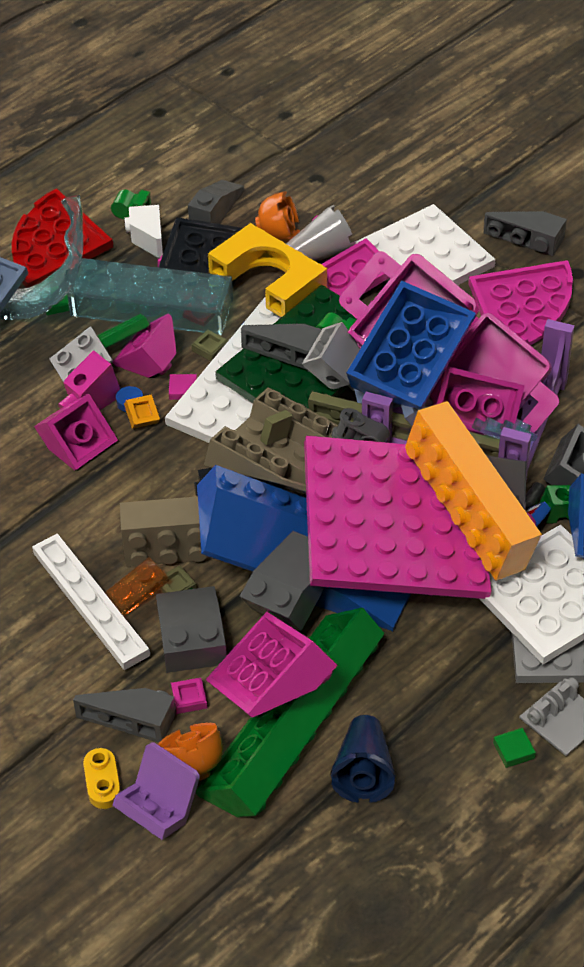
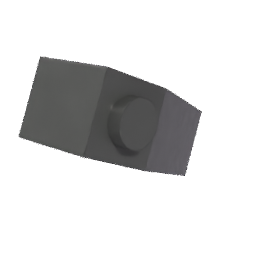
(214, 201)
(280, 341)
(132, 711)

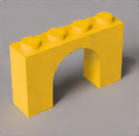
(256, 248)

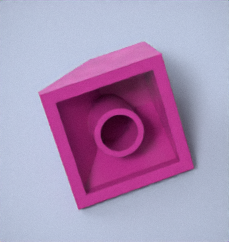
(149, 349)
(76, 432)

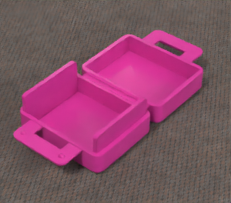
(487, 346)

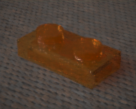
(137, 586)

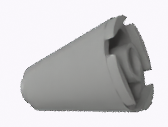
(323, 236)

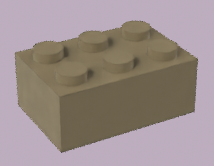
(161, 530)

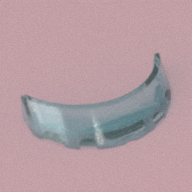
(41, 297)

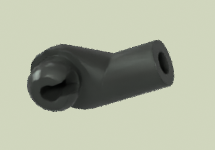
(534, 494)

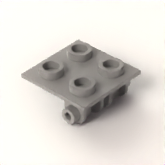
(76, 351)
(559, 716)

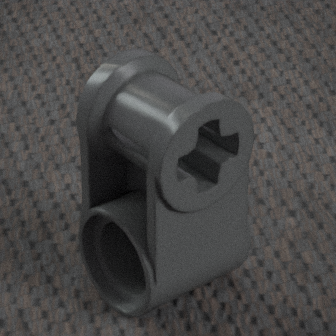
(361, 428)

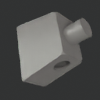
(332, 356)

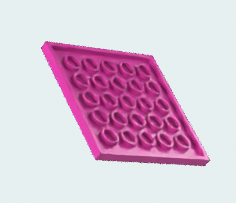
(382, 525)

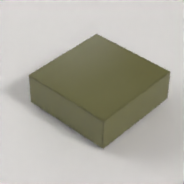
(208, 345)
(276, 427)
(178, 581)

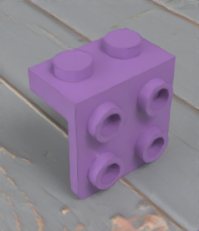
(161, 792)

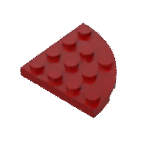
(40, 238)

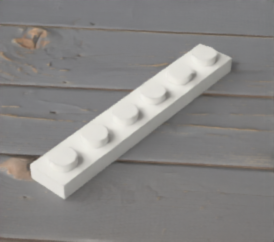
(91, 602)

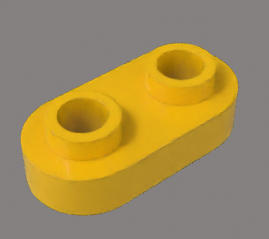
(100, 776)

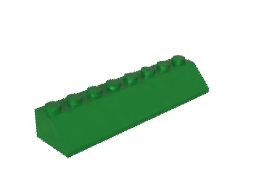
(273, 740)

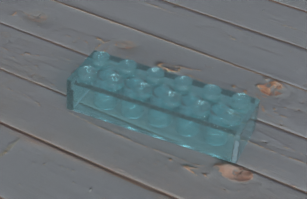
(124, 290)

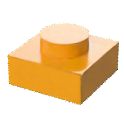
(141, 411)

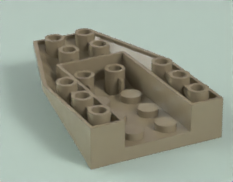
(275, 464)

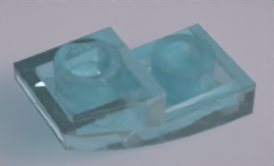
(493, 428)

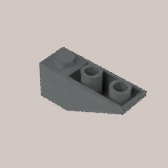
(528, 229)

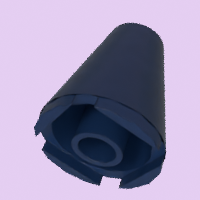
(363, 762)

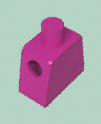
(92, 377)

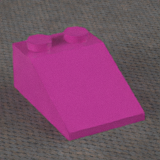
(478, 396)

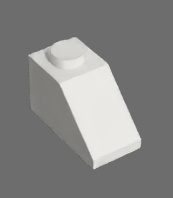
(145, 228)

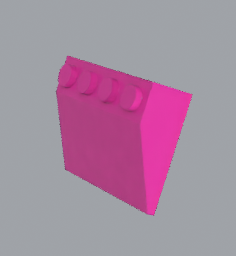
(271, 667)

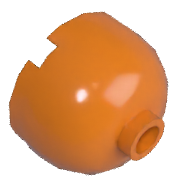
(278, 217)
(198, 749)

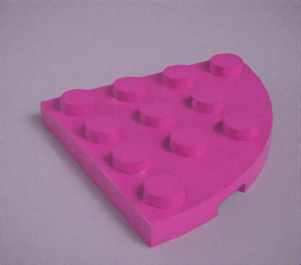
(525, 296)

